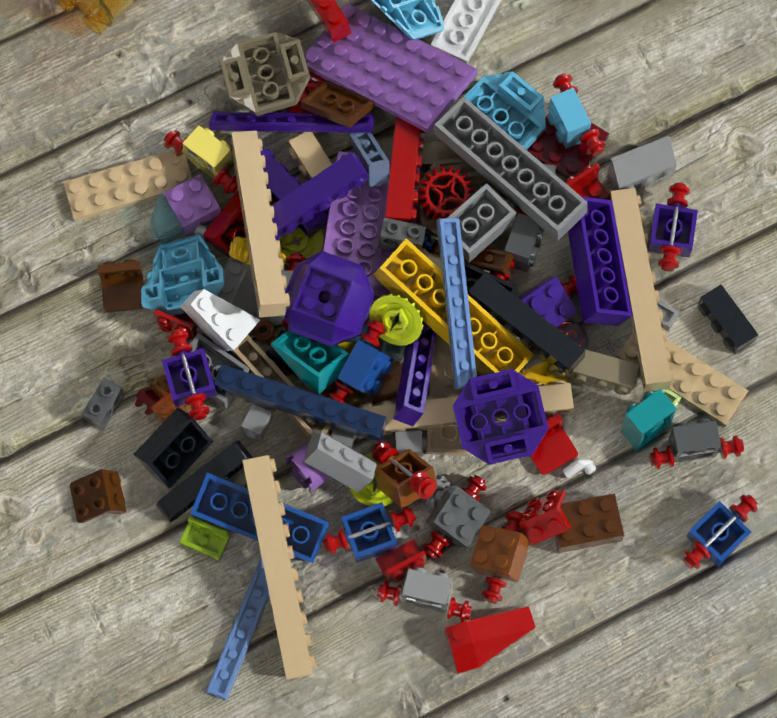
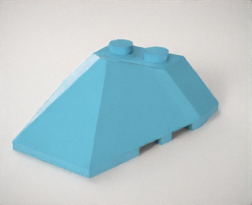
(413, 17)
(178, 271)

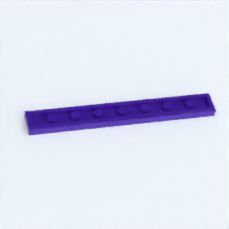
(285, 122)

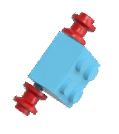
(571, 119)

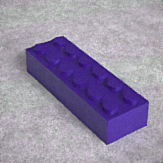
(599, 265)

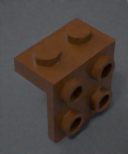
(121, 285)
(97, 495)

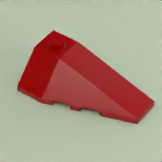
(482, 638)

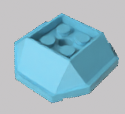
(514, 100)

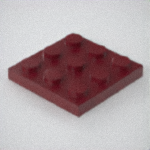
(567, 161)

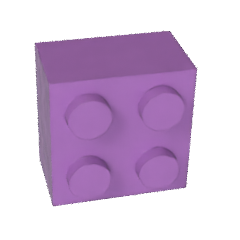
(193, 203)

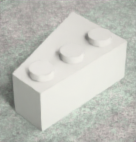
(219, 319)

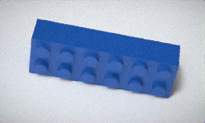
(231, 508)

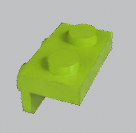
(205, 537)

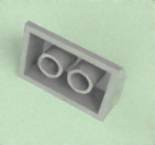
(643, 165)
(339, 461)

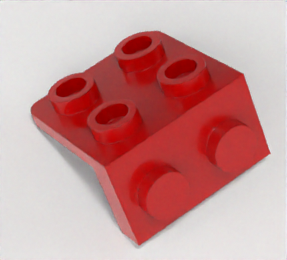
(555, 447)
(544, 517)

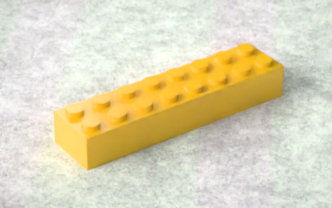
(421, 281)

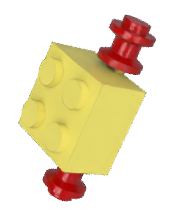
(207, 154)

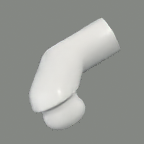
(579, 465)

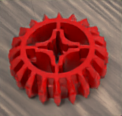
(437, 189)

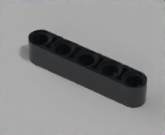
(185, 494)

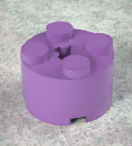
(304, 473)

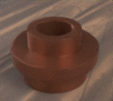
(263, 336)

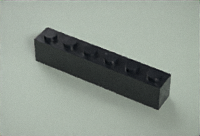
(527, 325)

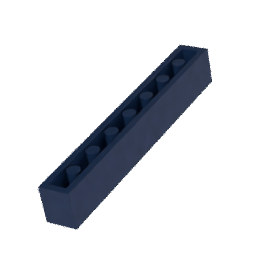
(301, 403)

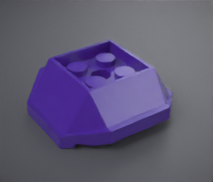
(348, 305)
(507, 393)

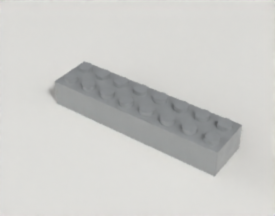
(511, 168)

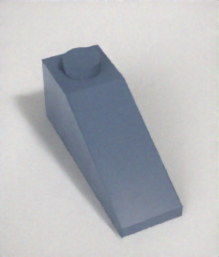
(371, 157)

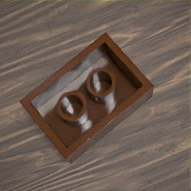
(592, 523)

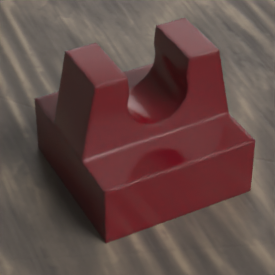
(148, 397)

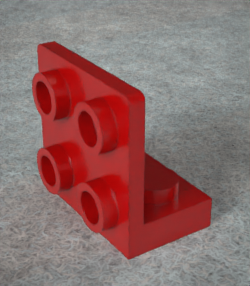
(588, 184)
(170, 323)
(399, 560)

